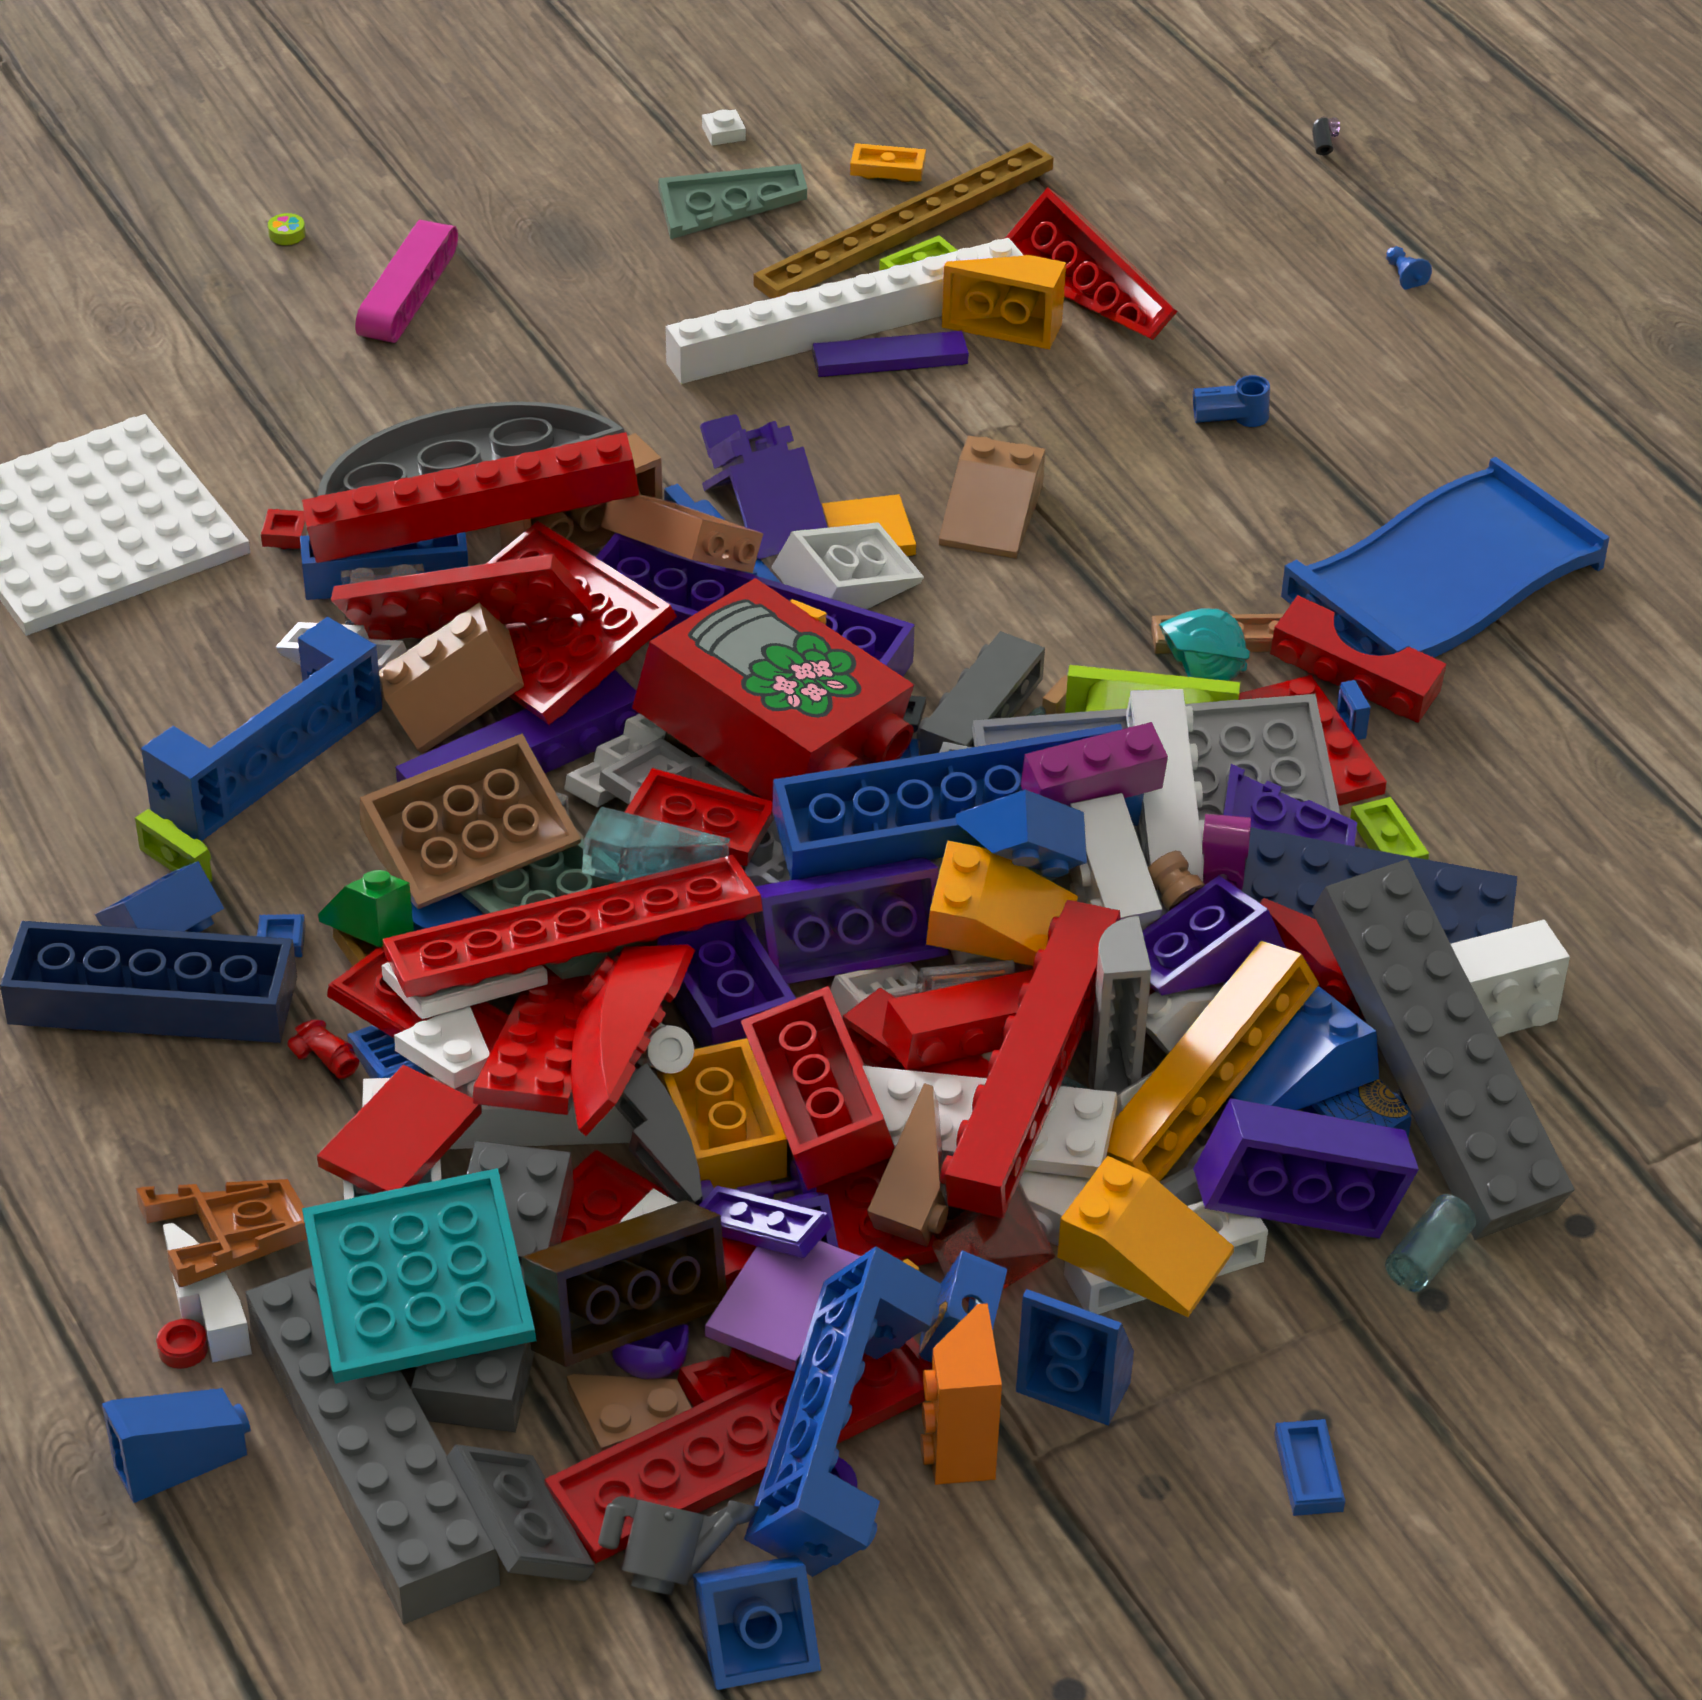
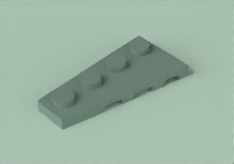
(722, 197)

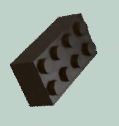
(625, 1282)

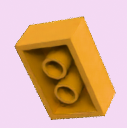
(729, 1116)

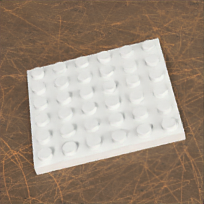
(104, 524)

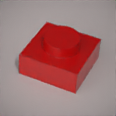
(283, 529)

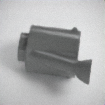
(668, 1542)

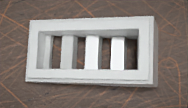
(852, 987)

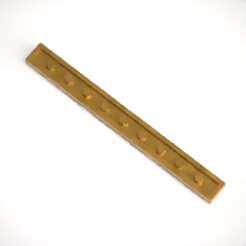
(903, 221)

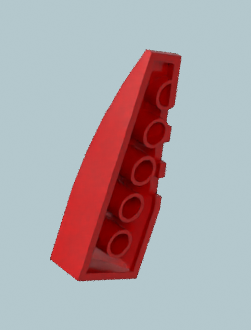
(1095, 269)
(616, 1023)

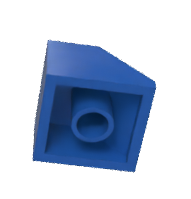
(1029, 831)
(172, 903)
(757, 1621)

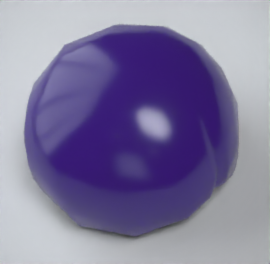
(654, 1355)

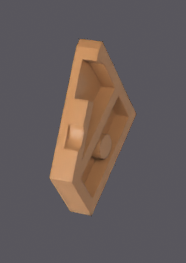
(623, 1406)

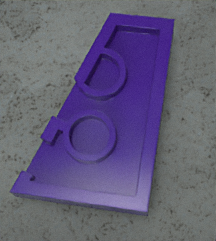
(1282, 813)

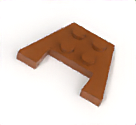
(241, 1222)

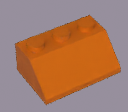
(963, 1403)

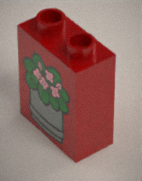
(771, 691)

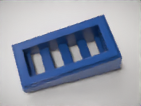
(371, 1038)

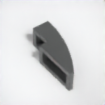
(660, 1136)

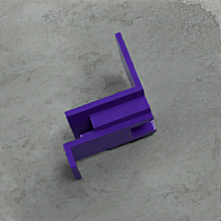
(768, 479)

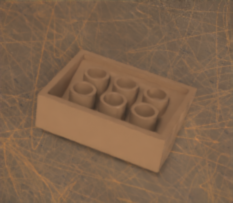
(467, 821)

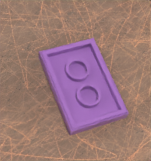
(774, 1302)

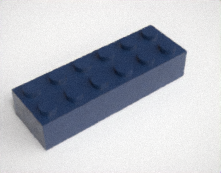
(1298, 868)
(149, 981)

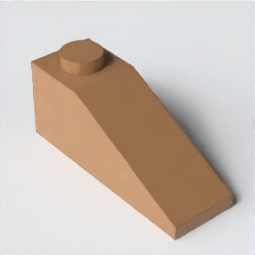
(910, 1193)

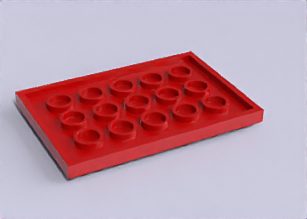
(574, 654)

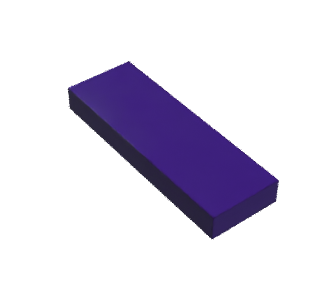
(767, 1221)

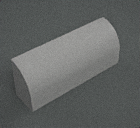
(1119, 1007)

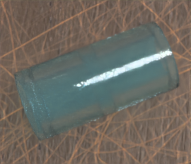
(1430, 1243)

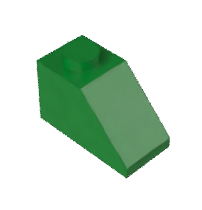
(371, 908)

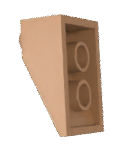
(993, 496)

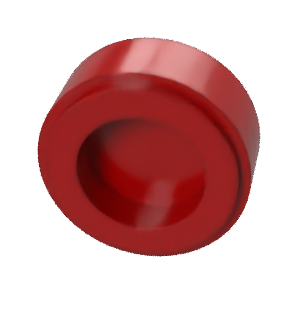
(182, 1343)

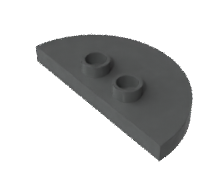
(461, 439)

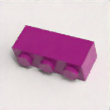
(1098, 766)

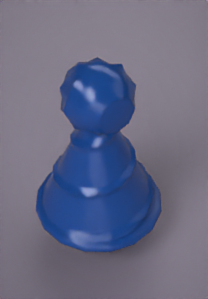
(1411, 271)

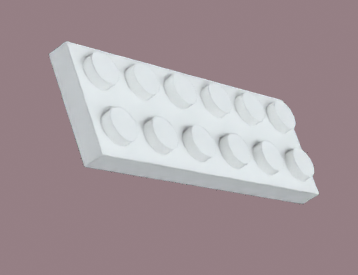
(1070, 1141)

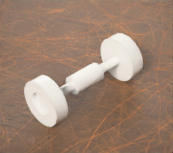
(669, 1049)

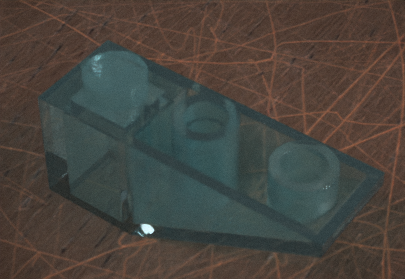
(633, 846)

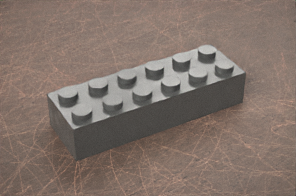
(491, 1385)

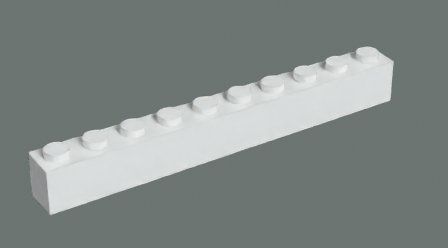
(815, 315)

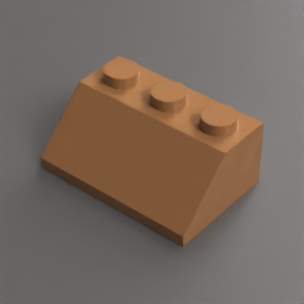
(451, 677)

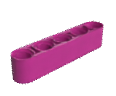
(406, 281)

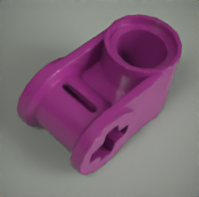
(1225, 848)

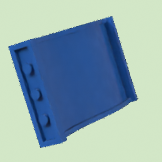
(1448, 564)

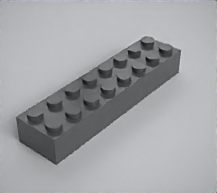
(1442, 1048)
(376, 1458)

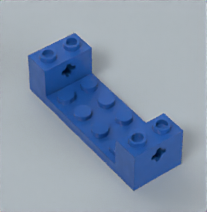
(210, 786)
(801, 1505)

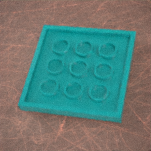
(417, 1275)

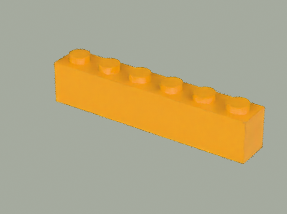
(1211, 1059)

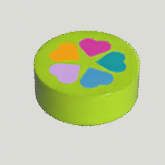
(286, 229)

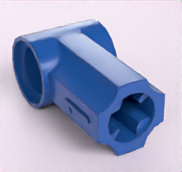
(1245, 402)

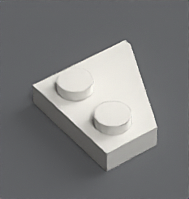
(446, 1046)

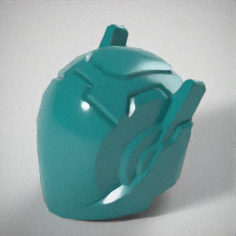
(1207, 643)

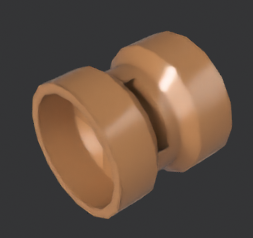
(1173, 879)

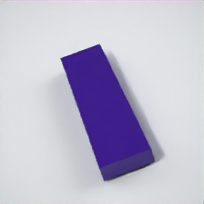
(890, 353)

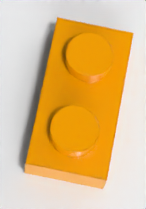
(887, 162)

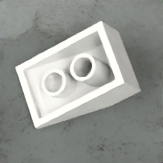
(846, 564)

